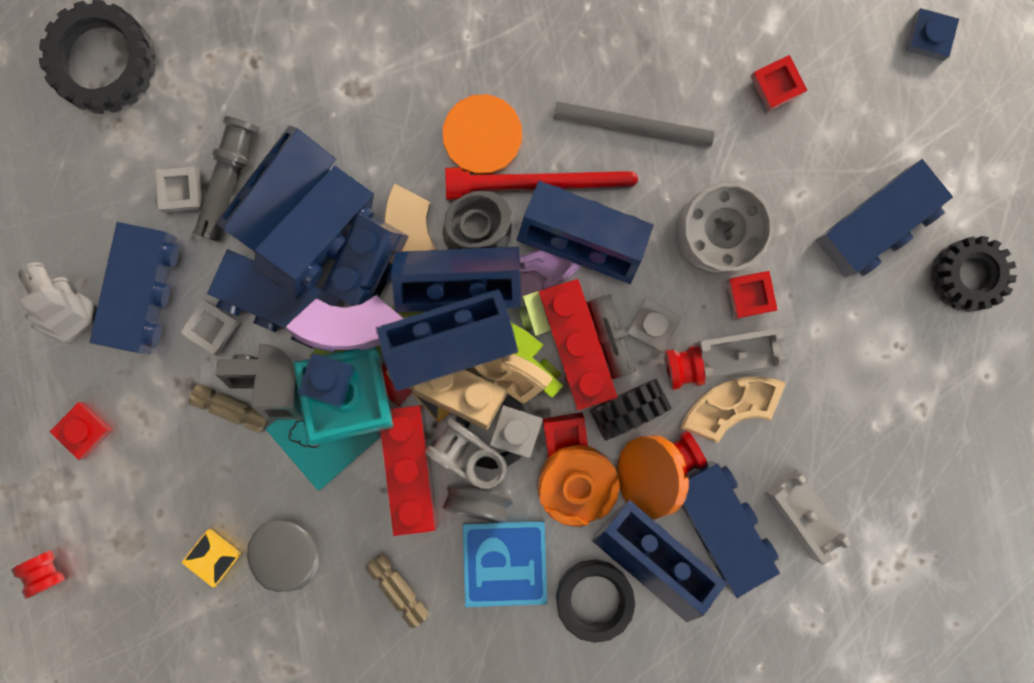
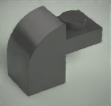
(270, 376)

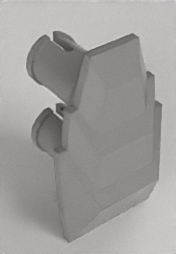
(53, 306)

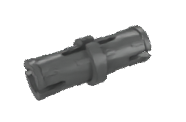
(601, 309)

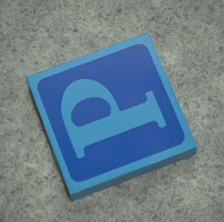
(504, 563)

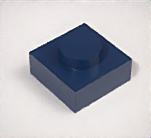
(932, 34)
(326, 380)

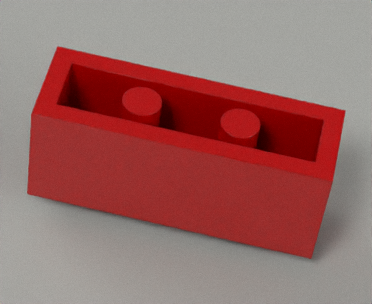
(577, 345)
(409, 472)

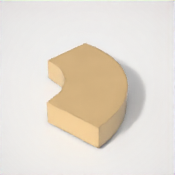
(409, 214)
(516, 375)
(731, 403)

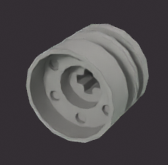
(748, 225)

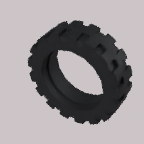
(65, 32)

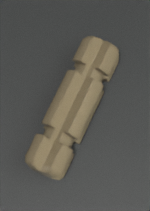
(227, 408)
(397, 590)

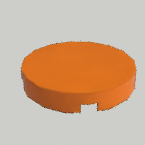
(482, 134)
(653, 476)
(577, 485)

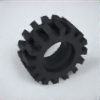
(997, 274)
(630, 409)

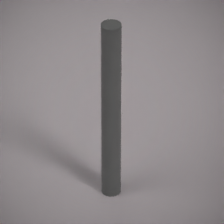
(634, 124)

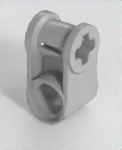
(465, 454)

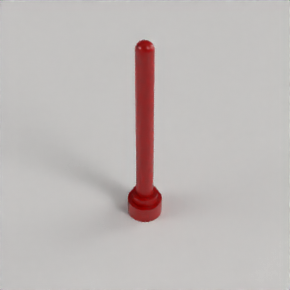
(461, 182)

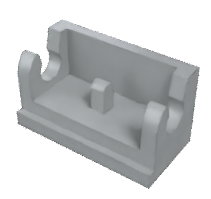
(742, 354)
(807, 517)

